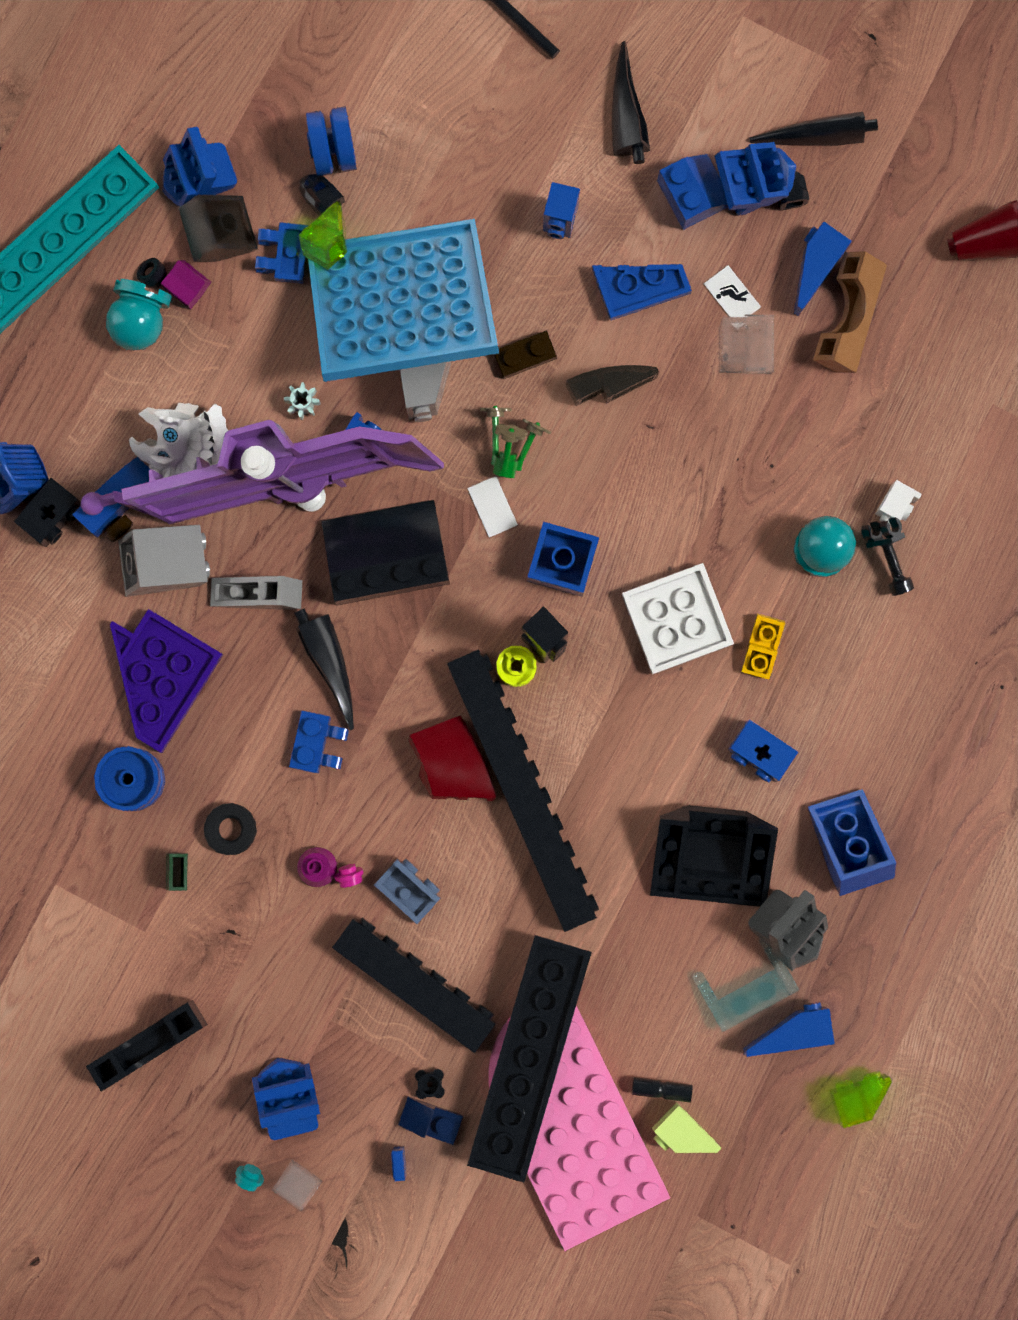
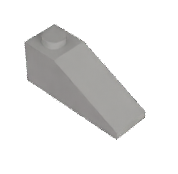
(256, 592)

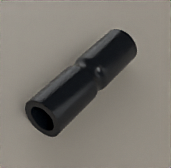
(658, 1089)

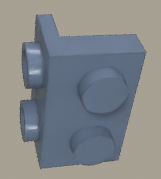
(408, 890)

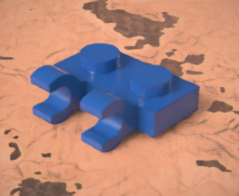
(289, 260)
(311, 741)

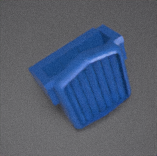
(196, 169)
(755, 176)
(20, 474)
(286, 1099)

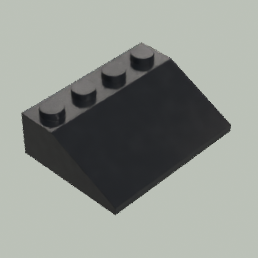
(385, 552)

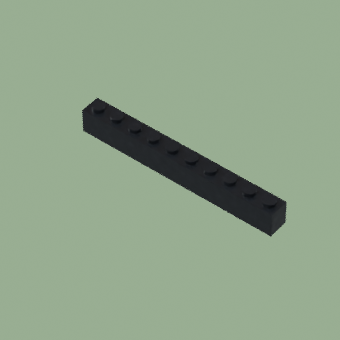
(522, 791)

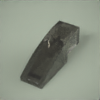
(610, 382)

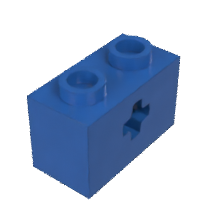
(560, 210)
(779, 753)

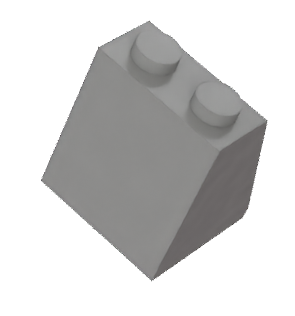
(424, 389)
(163, 559)

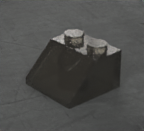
(217, 227)

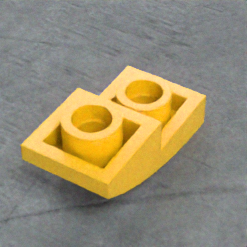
(763, 646)

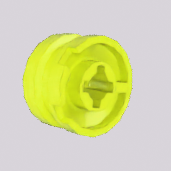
(519, 654)

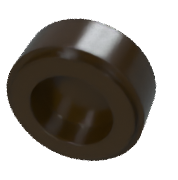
(119, 528)

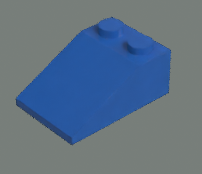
(852, 842)

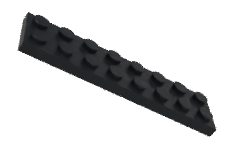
(529, 1058)

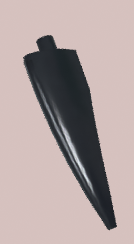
(628, 122)
(824, 131)
(326, 654)

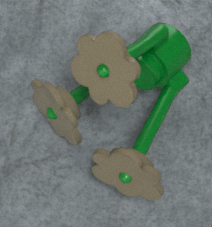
(505, 462)

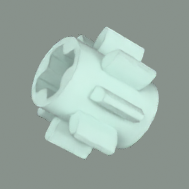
(299, 408)

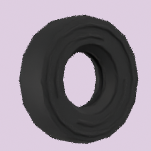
(213, 822)

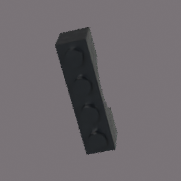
(545, 635)
(146, 1045)

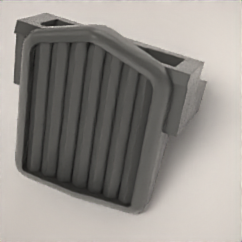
(790, 927)

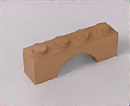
(861, 283)

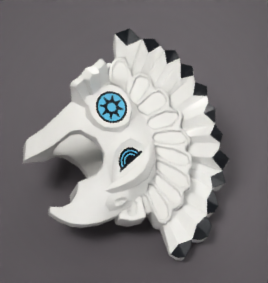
(181, 438)

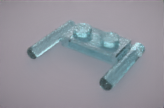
(750, 998)

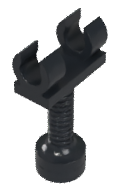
(900, 583)

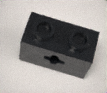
(37, 522)

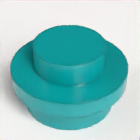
(249, 1177)

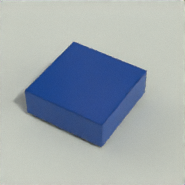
(398, 1163)

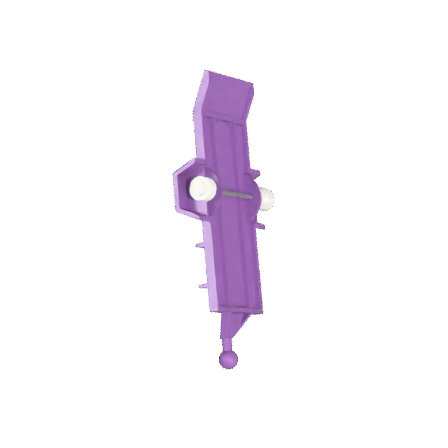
(264, 464)

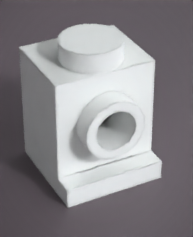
(897, 502)

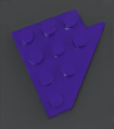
(161, 675)

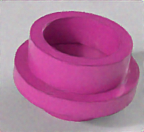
(349, 875)

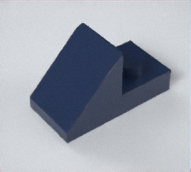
(430, 1120)

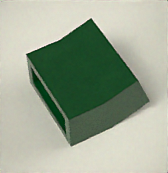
(169, 871)

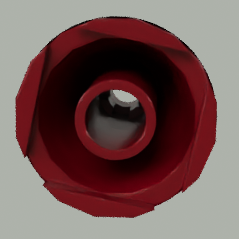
(988, 236)

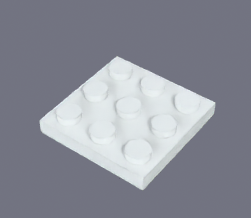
(677, 618)

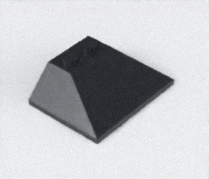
(713, 856)

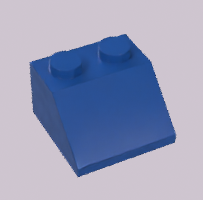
(692, 189)

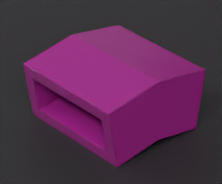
(185, 283)

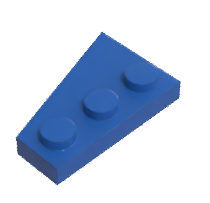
(636, 288)

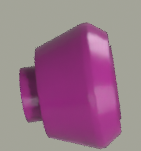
(319, 857)

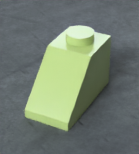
(683, 1133)

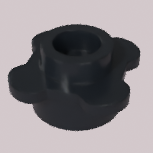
(435, 1090)

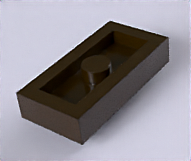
(525, 354)

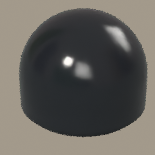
(155, 277)

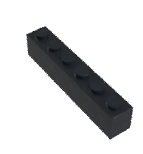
(414, 984)

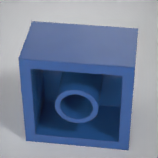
(562, 559)

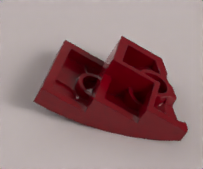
(451, 762)

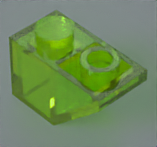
(325, 238)
(859, 1100)

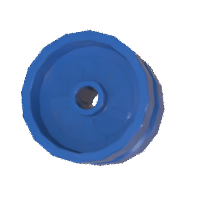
(330, 141)
(147, 779)

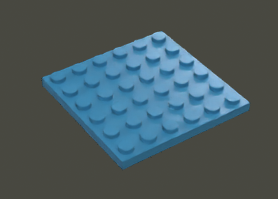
(403, 302)

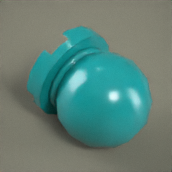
(136, 317)
(825, 546)

